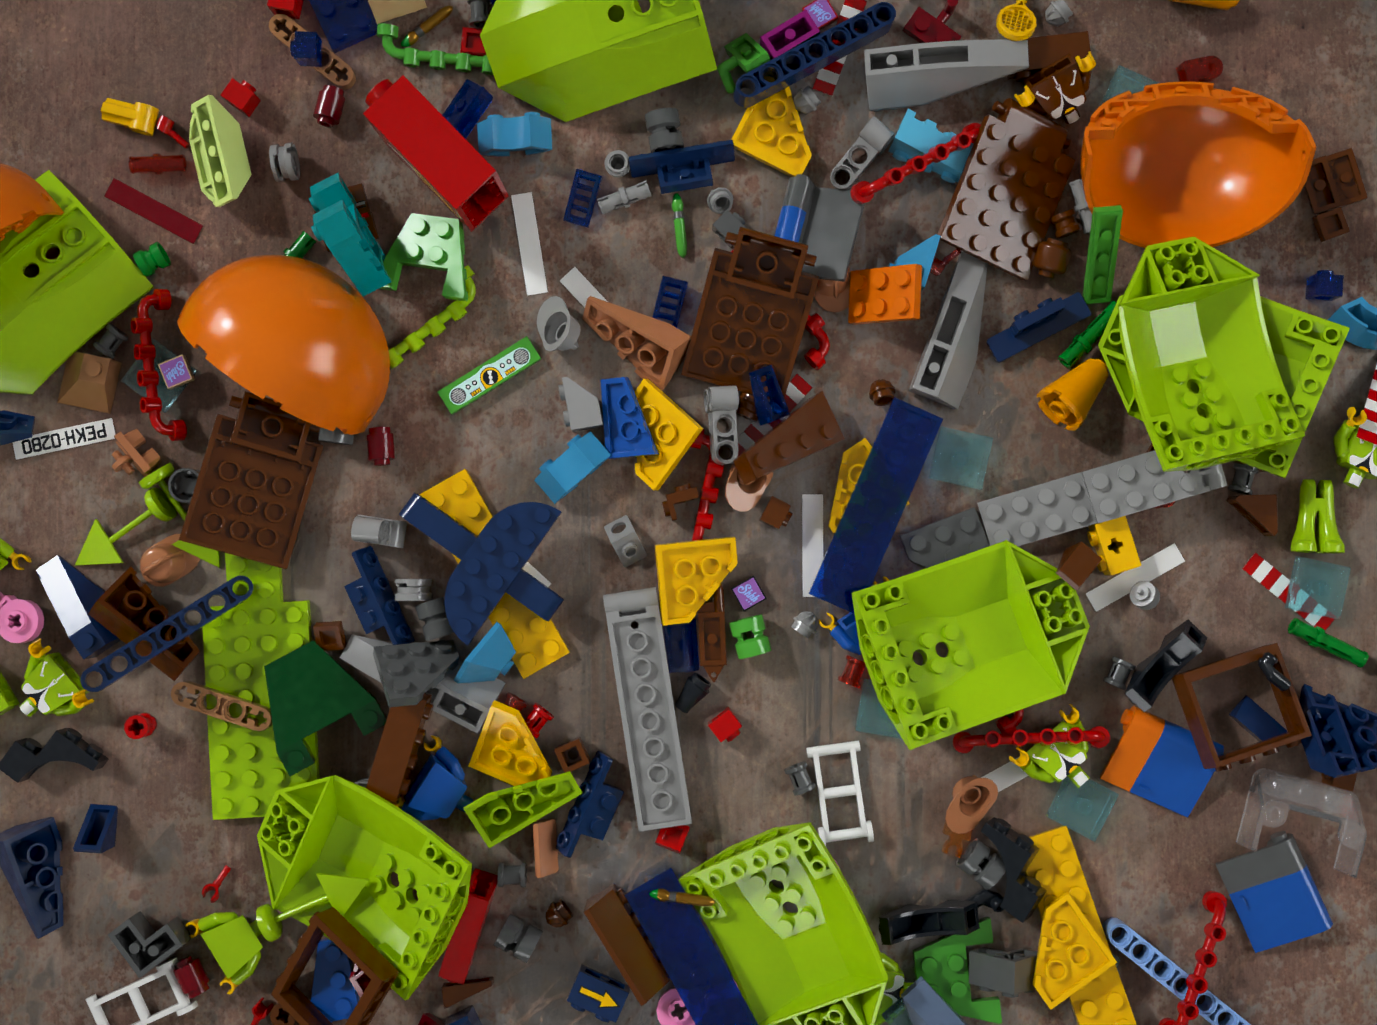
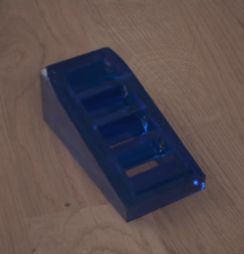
(574, 195)
(675, 283)
(762, 405)

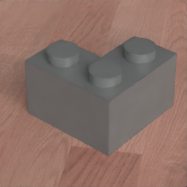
(144, 946)
(1003, 971)

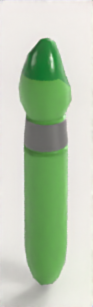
(679, 224)

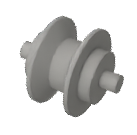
(1144, 595)

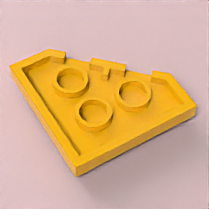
(774, 134)
(671, 432)
(849, 471)
(691, 574)
(508, 748)
(1068, 952)

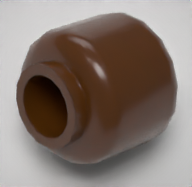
(1052, 258)

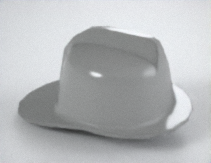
(557, 326)

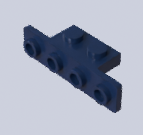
(683, 167)
(1038, 325)
(375, 599)
(593, 808)

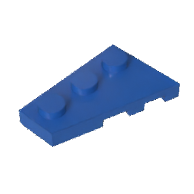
(624, 423)
(331, 987)

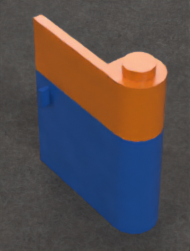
(1158, 762)

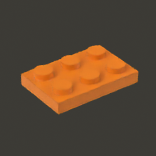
(885, 294)

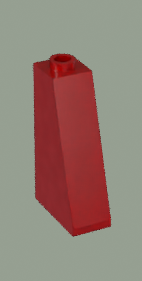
(467, 934)

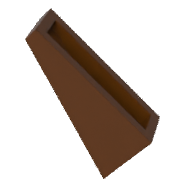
(456, 992)

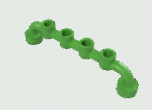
(437, 58)

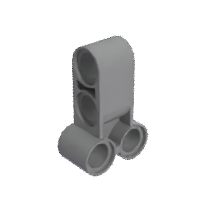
(873, 141)
(722, 403)
(379, 531)

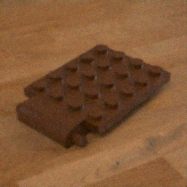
(1008, 188)
(751, 311)
(253, 483)

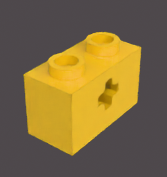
(1124, 555)

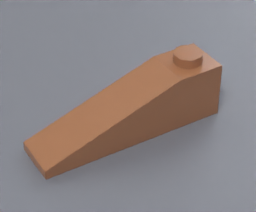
(646, 342)

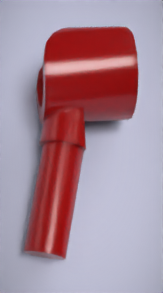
(165, 126)
(216, 884)
(260, 1011)

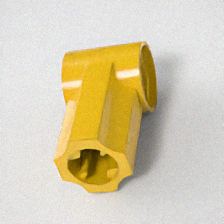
(137, 116)

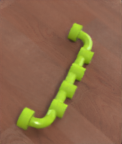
(435, 325)

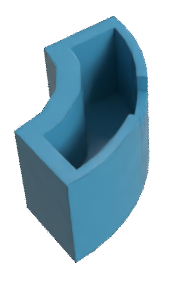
(501, 135)
(1361, 320)
(564, 474)

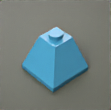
(921, 254)
(488, 658)

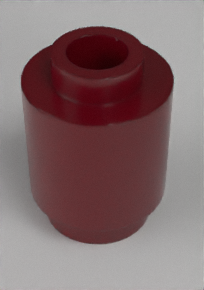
(329, 106)
(380, 446)
(191, 976)

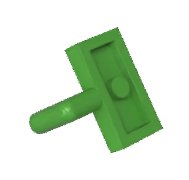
(742, 52)

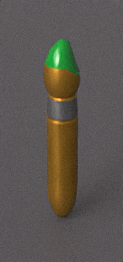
(412, 37)
(680, 897)

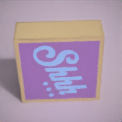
(176, 372)

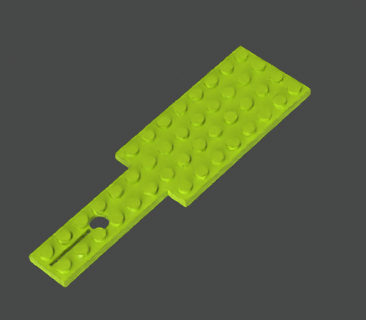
(236, 649)

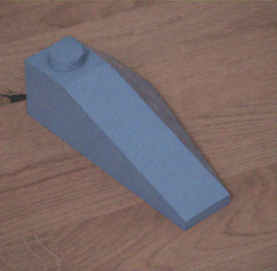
(928, 1007)

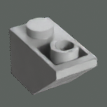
(582, 407)

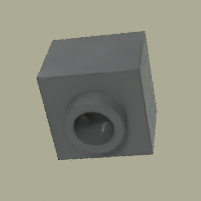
(728, 223)

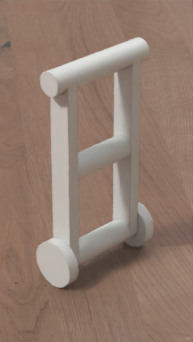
(865, 828)
(165, 968)

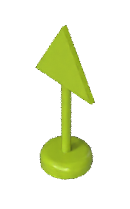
(158, 477)
(99, 547)
(339, 890)

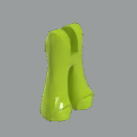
(1327, 535)

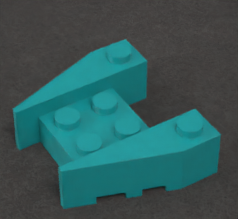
(347, 234)

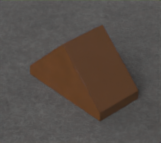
(1258, 510)
(1077, 564)

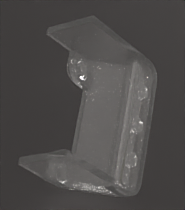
(1277, 792)

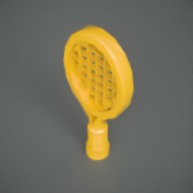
(1018, 9)

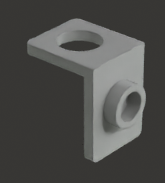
(626, 542)

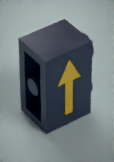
(598, 994)

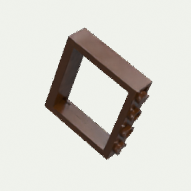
(1287, 702)
(356, 948)

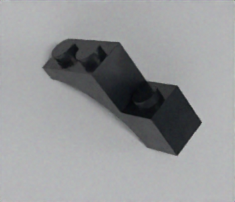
(1158, 669)
(65, 745)
(1017, 852)
(917, 921)

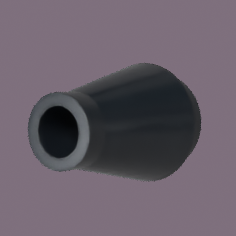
(693, 691)

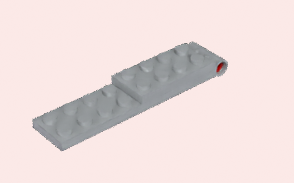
(1091, 498)
(647, 709)

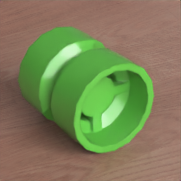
(753, 645)

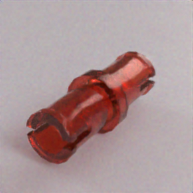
(157, 163)

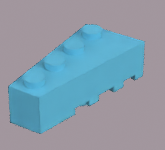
(917, 138)

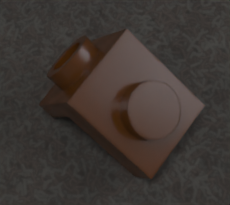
(682, 494)

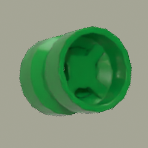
(150, 260)

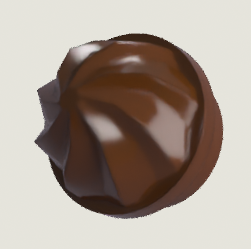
(882, 392)
(558, 914)

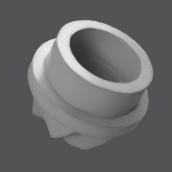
(1058, 13)
(806, 100)
(617, 163)
(720, 200)
(805, 623)

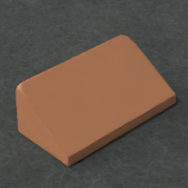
(545, 847)

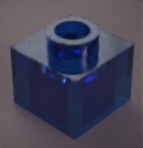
(307, 48)
(1324, 286)

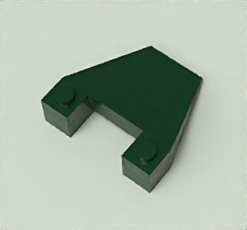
(308, 694)

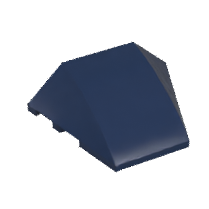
(1341, 734)

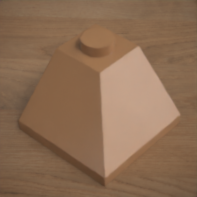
(89, 382)

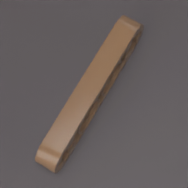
(333, 58)
(221, 710)

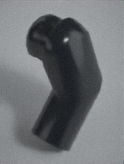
(1273, 675)
(987, 898)

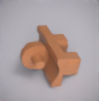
(128, 444)

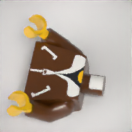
(1059, 88)

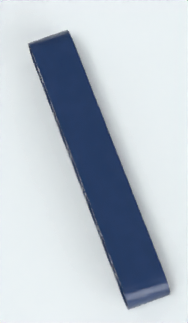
(821, 44)
(458, 541)
(153, 635)

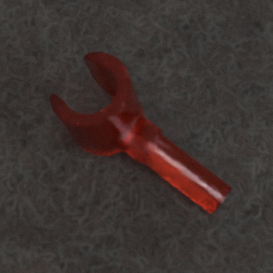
(938, 265)

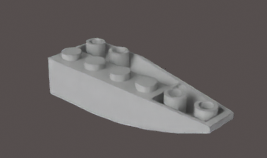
(935, 70)
(954, 336)
(459, 702)

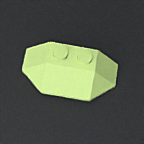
(218, 151)

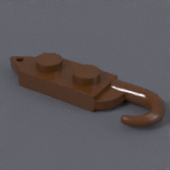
(712, 634)

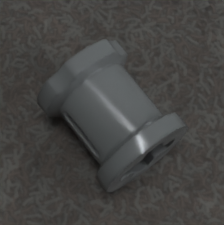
(479, 12)
(110, 341)
(1243, 479)
(1119, 673)
(800, 778)
(512, 874)

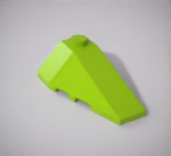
(514, 808)

